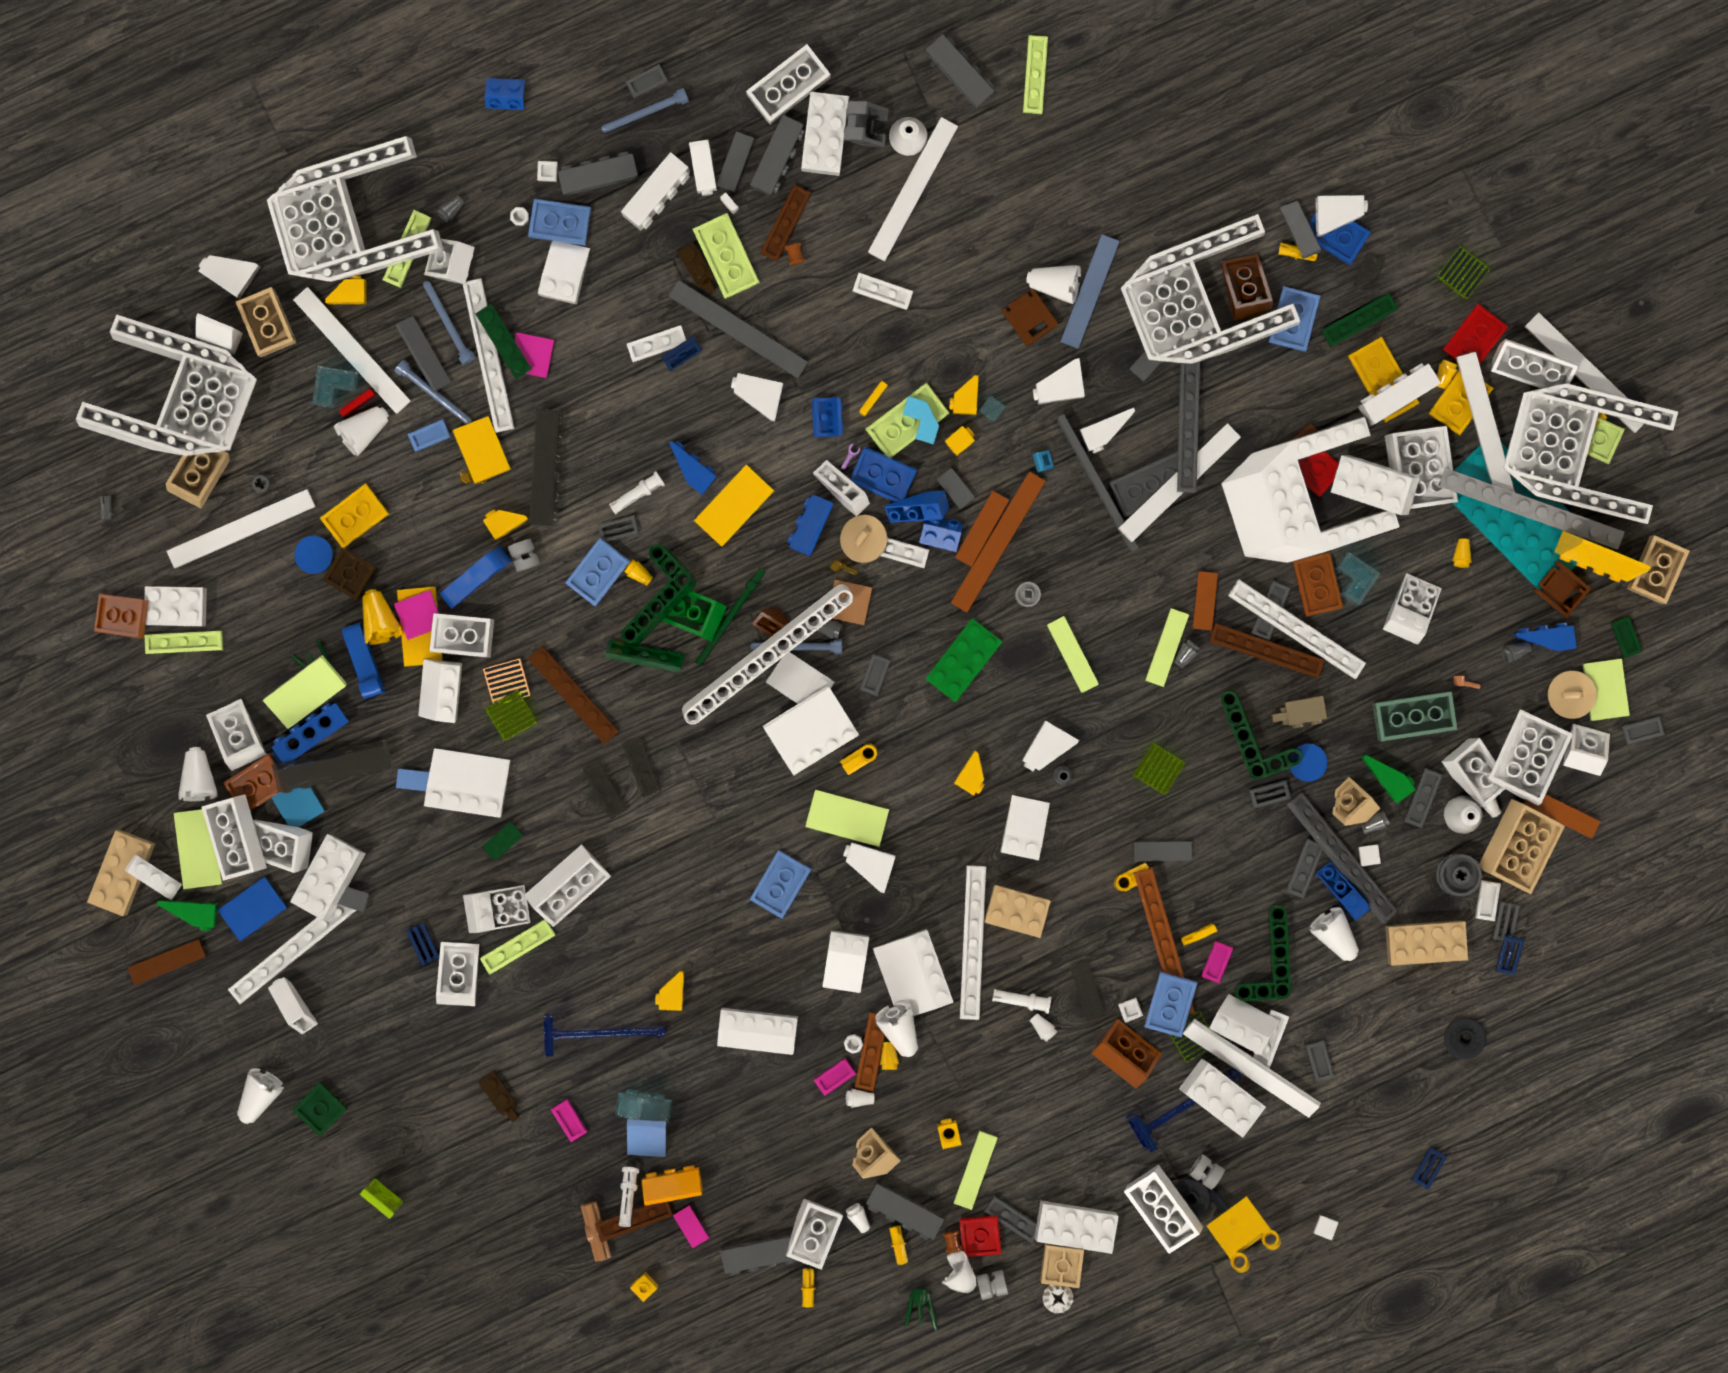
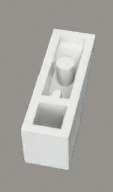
(1102, 432)
(842, 488)

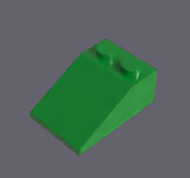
(696, 615)

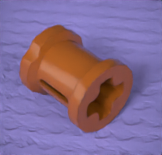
(795, 254)
(952, 1241)

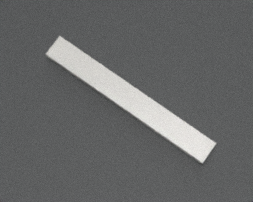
(912, 189)
(352, 350)
(488, 359)
(1586, 371)
(1484, 421)
(1168, 492)
(241, 528)
(1296, 629)
(972, 942)
(287, 954)
(1251, 1068)

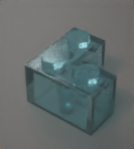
(329, 381)
(1361, 577)
(643, 1106)

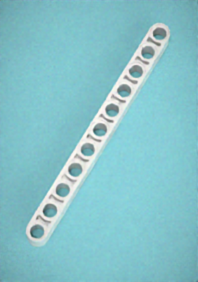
(771, 645)

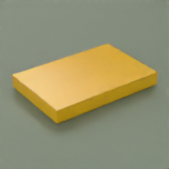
(1453, 406)
(481, 450)
(354, 516)

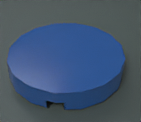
(313, 554)
(1312, 765)

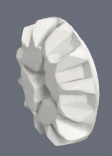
(1048, 1298)

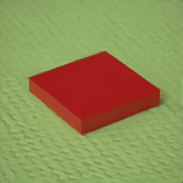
(980, 1236)

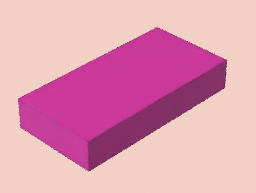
(1217, 962)
(834, 1076)
(569, 1120)
(691, 1226)

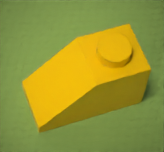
(349, 292)
(965, 398)
(503, 522)
(971, 775)
(671, 994)

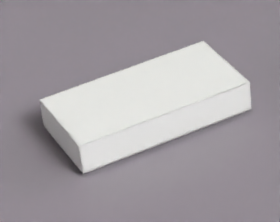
(1487, 900)

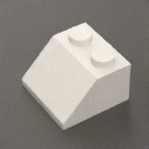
(451, 263)
(1587, 750)

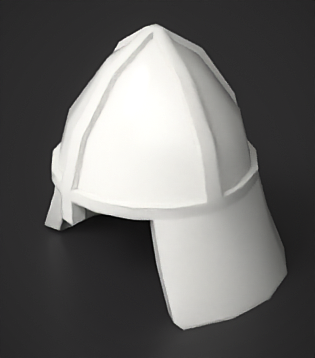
(962, 1277)

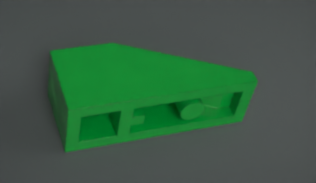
(1394, 782)
(195, 913)

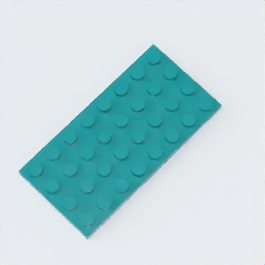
(1520, 539)

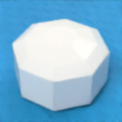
(519, 216)
(853, 1043)

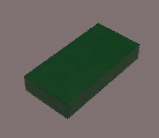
(1626, 637)
(502, 841)

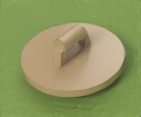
(863, 538)
(1572, 694)

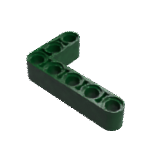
(661, 597)
(1243, 744)
(1275, 962)

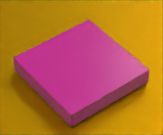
(536, 352)
(417, 614)

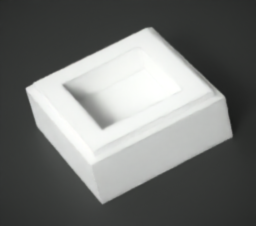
(547, 171)
(728, 202)
(1369, 855)
(1130, 1010)
(1325, 1227)

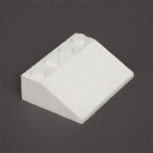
(1423, 455)
(810, 730)
(1530, 757)
(467, 783)
(913, 972)

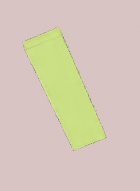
(1035, 74)
(417, 224)
(183, 642)
(1167, 647)
(1072, 654)
(517, 946)
(975, 1170)

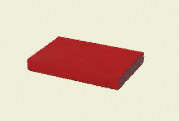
(1476, 334)
(1318, 471)

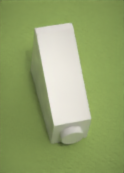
(703, 167)
(1338, 211)
(229, 273)
(1061, 385)
(759, 393)
(1047, 746)
(871, 864)
(292, 1006)

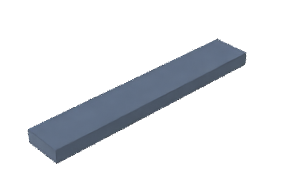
(1089, 291)

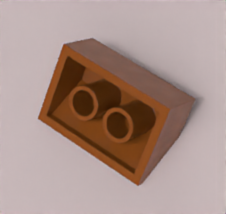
(1126, 1053)

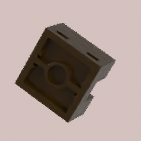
(350, 574)

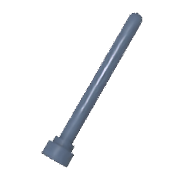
(679, 97)
(466, 355)
(404, 370)
(834, 646)

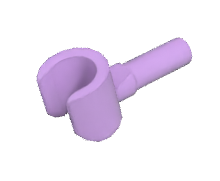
(849, 457)

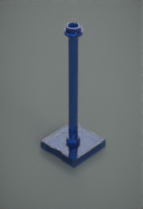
(552, 1034)
(1143, 1131)

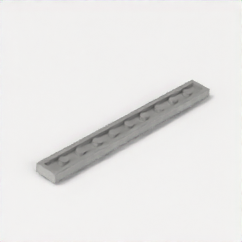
(1531, 508)

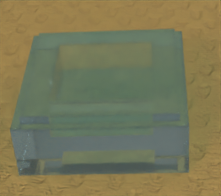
(992, 408)

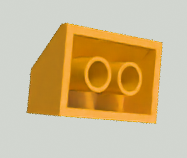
(672, 1185)

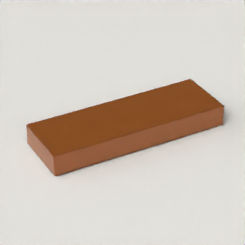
(1205, 600)

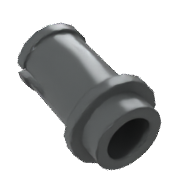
(106, 508)

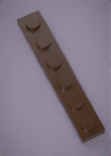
(1266, 650)
(573, 695)

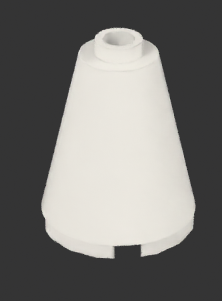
(905, 142)
(1056, 281)
(361, 429)
(196, 777)
(1457, 811)
(1335, 933)
(899, 1027)
(258, 1094)

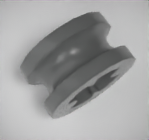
(258, 489)

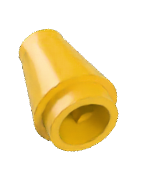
(1445, 373)
(1462, 554)
(638, 572)
(889, 1057)

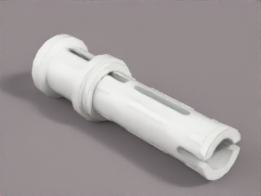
(644, 488)
(1031, 1001)
(628, 1187)

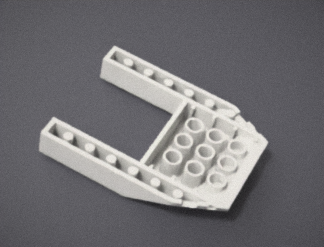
(320, 225)
(1175, 311)
(202, 402)
(1554, 440)
(1274, 506)

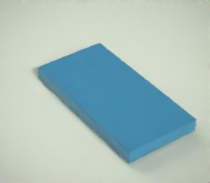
(298, 805)

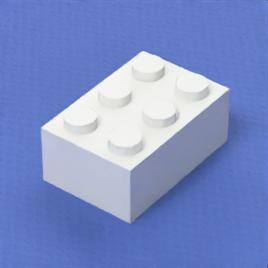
(176, 606)

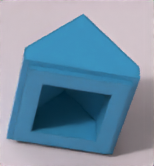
(1043, 461)

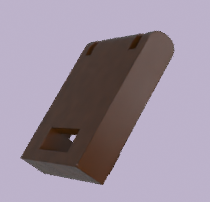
(1026, 314)
(1557, 587)

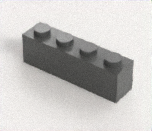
(959, 71)
(777, 155)
(597, 174)
(904, 1210)
(756, 1254)

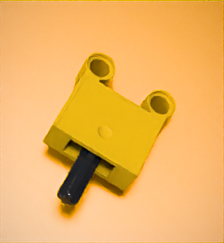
(1239, 1228)

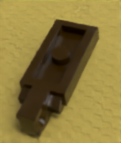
(697, 267)
(499, 1096)

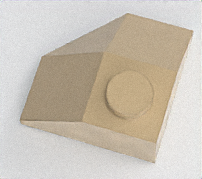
(1353, 804)
(873, 1156)

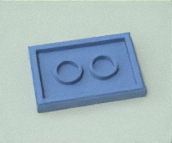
(559, 222)
(1306, 307)
(597, 572)
(780, 884)
(1170, 1004)
(646, 1138)

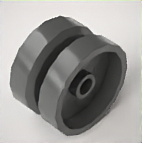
(1469, 874)

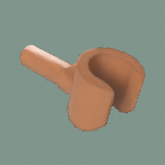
(1460, 681)

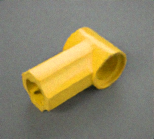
(857, 759)
(1129, 875)

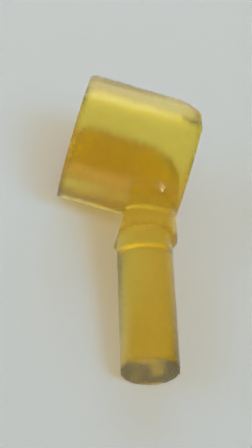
(466, 478)
(836, 566)

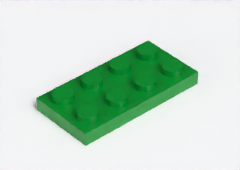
(963, 660)

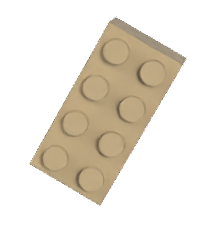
(114, 886)
(1426, 942)

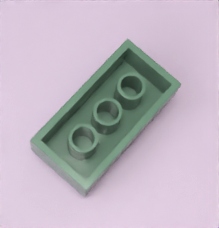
(1414, 716)

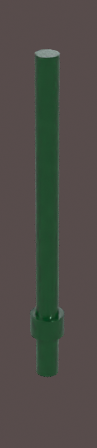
(751, 585)

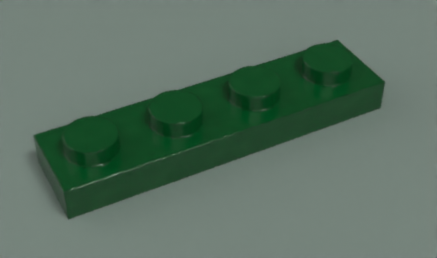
(1359, 320)
(503, 341)
(644, 656)

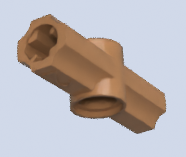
(591, 1216)

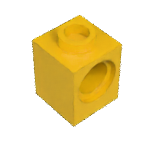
(960, 440)
(952, 1141)
(644, 1286)

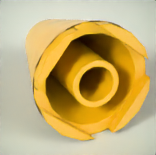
(378, 619)

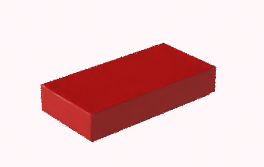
(357, 403)

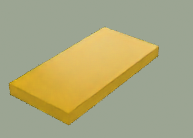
(1376, 369)
(734, 505)
(417, 648)

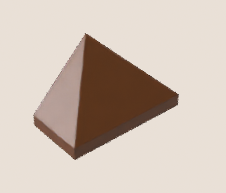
(770, 621)

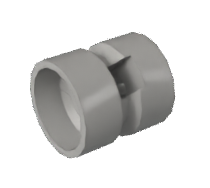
(522, 548)
(1027, 594)
(1212, 1175)
(992, 1284)

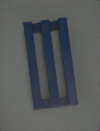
(681, 353)
(1513, 939)
(416, 948)
(1436, 1153)

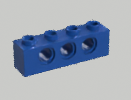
(337, 718)

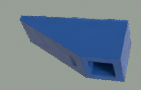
(695, 474)
(920, 507)
(1553, 639)
(1343, 891)

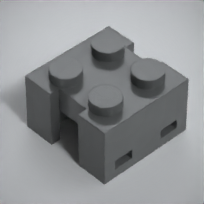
(861, 123)

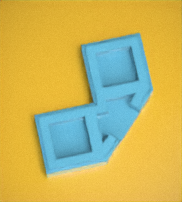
(921, 411)

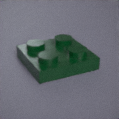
(320, 1109)

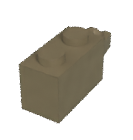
(1302, 711)

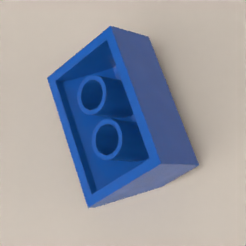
(810, 525)

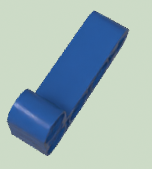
(475, 576)
(363, 661)

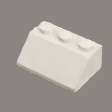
(440, 690)
(1244, 1024)

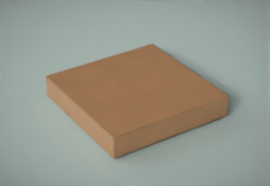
(857, 610)

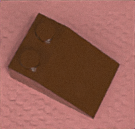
(1246, 287)

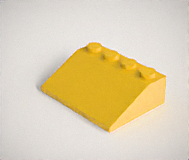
(1599, 558)

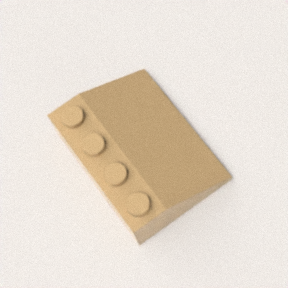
(1521, 846)

